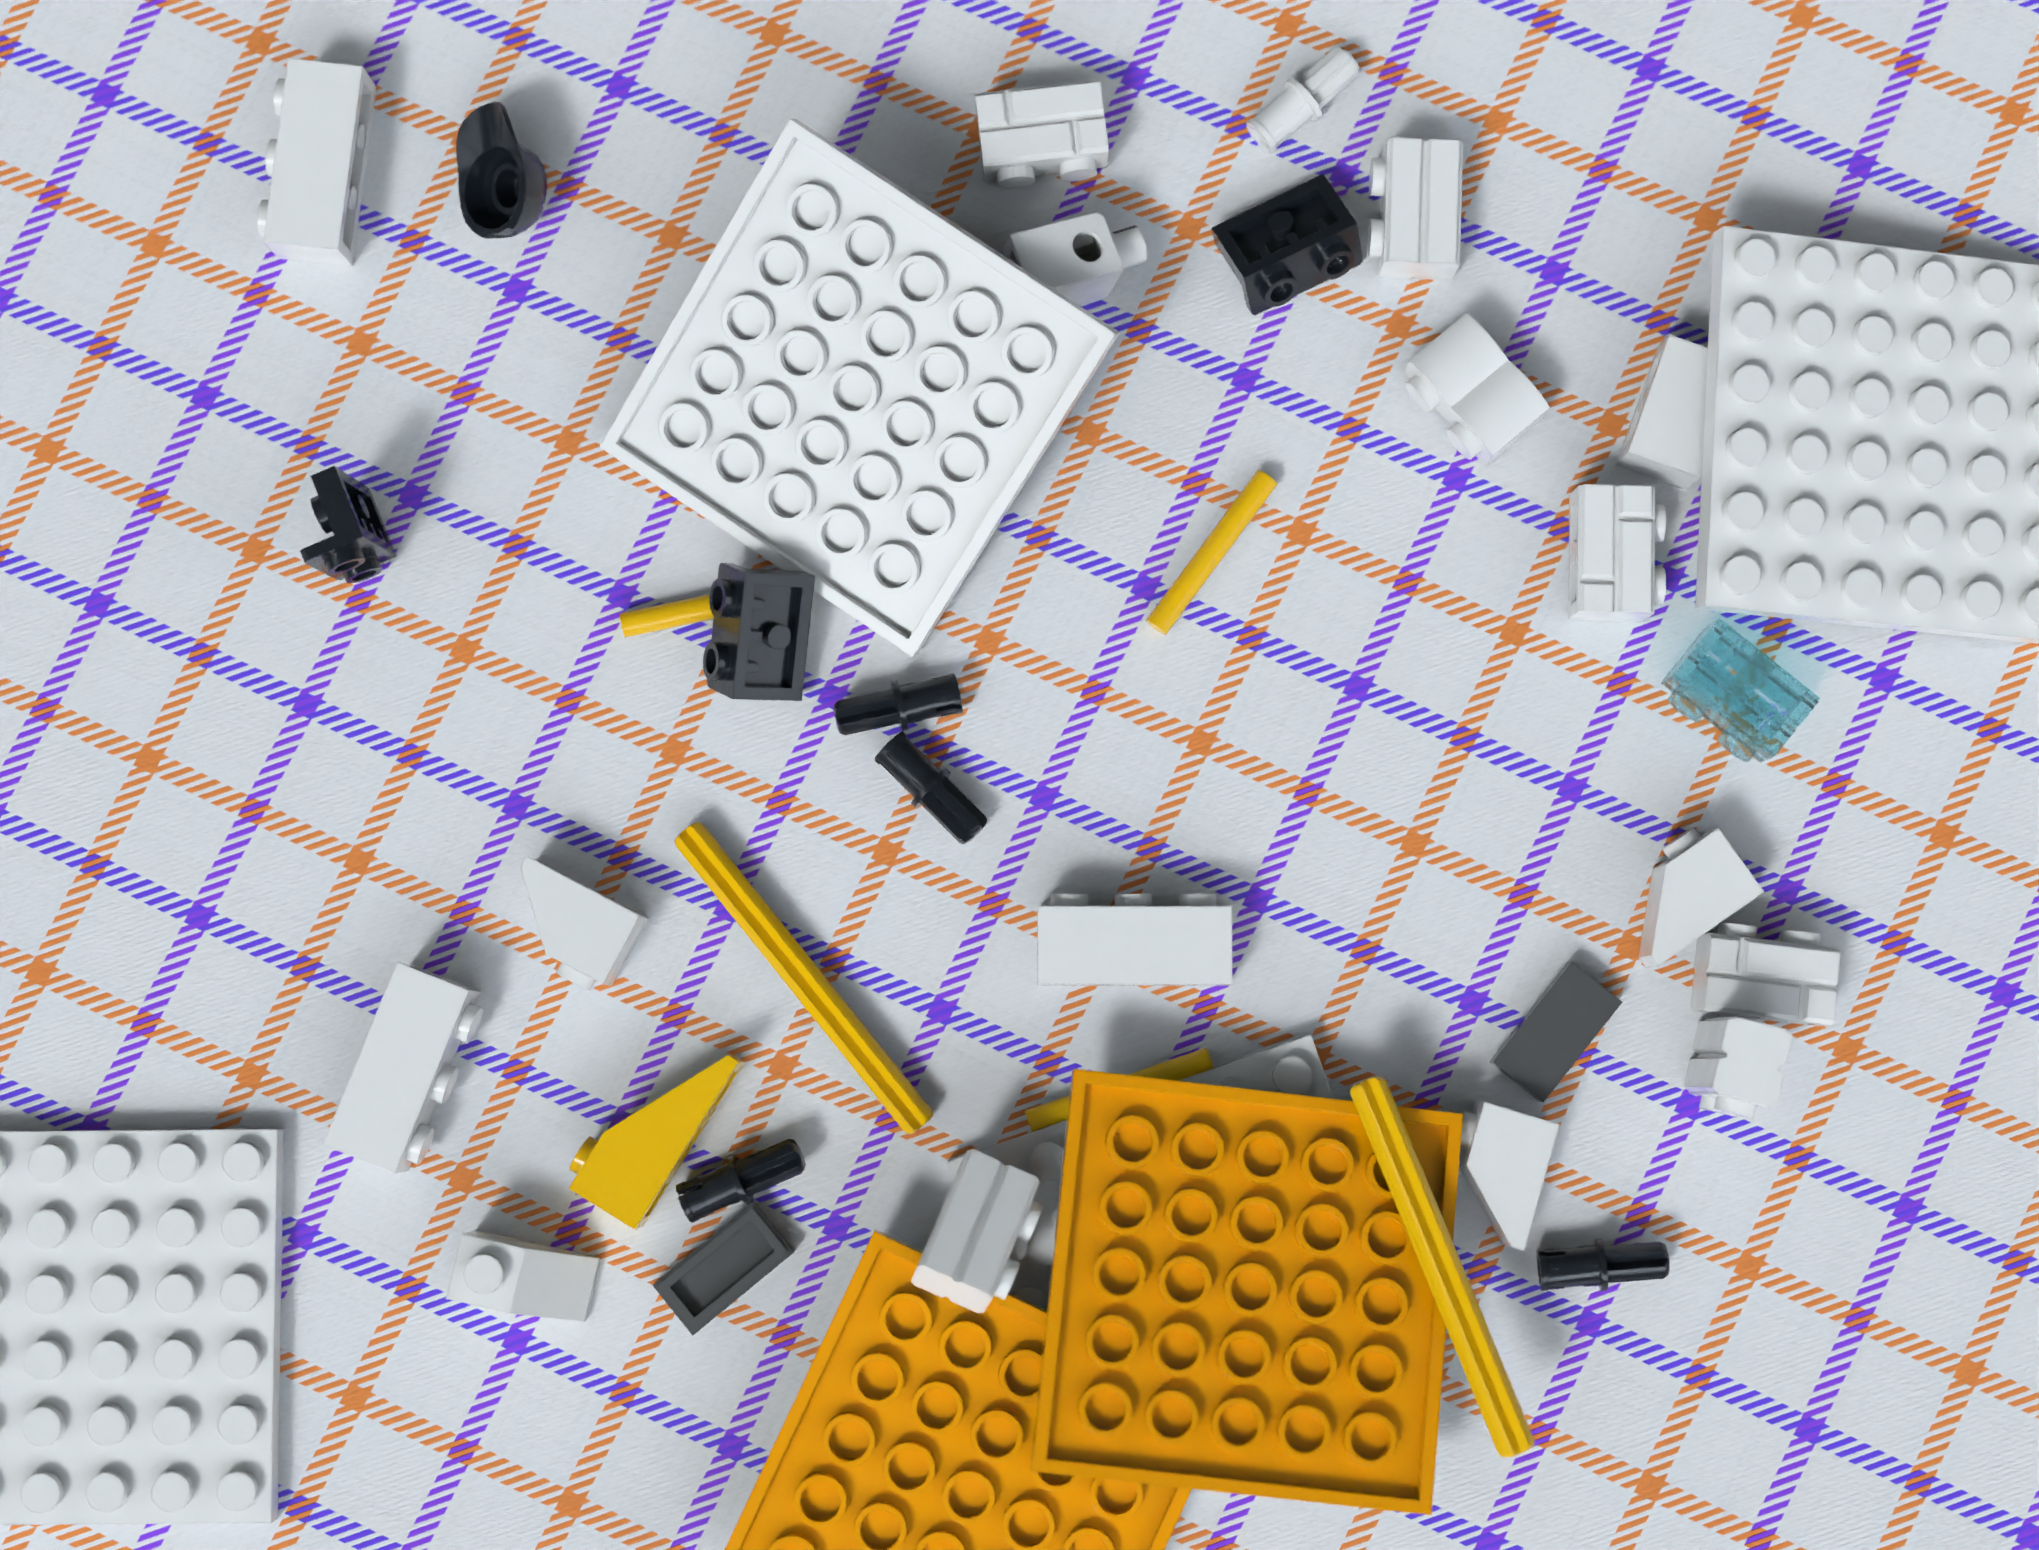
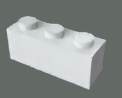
(317, 162)
(1134, 942)
(404, 1069)

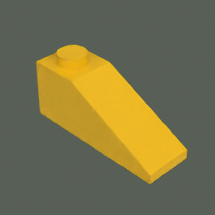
(641, 1154)

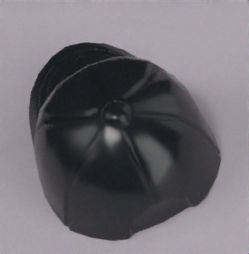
(497, 177)

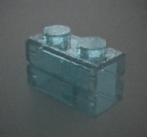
(1738, 693)

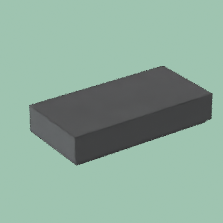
(1555, 1032)
(723, 1268)

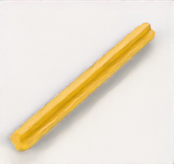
(803, 978)
(1442, 1267)

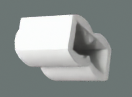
(1475, 390)

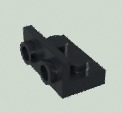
(1290, 244)
(359, 533)
(759, 633)

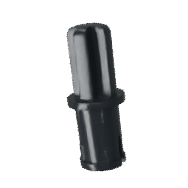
(899, 705)
(931, 788)
(740, 1179)
(1601, 1265)

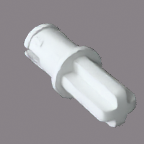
(1303, 99)

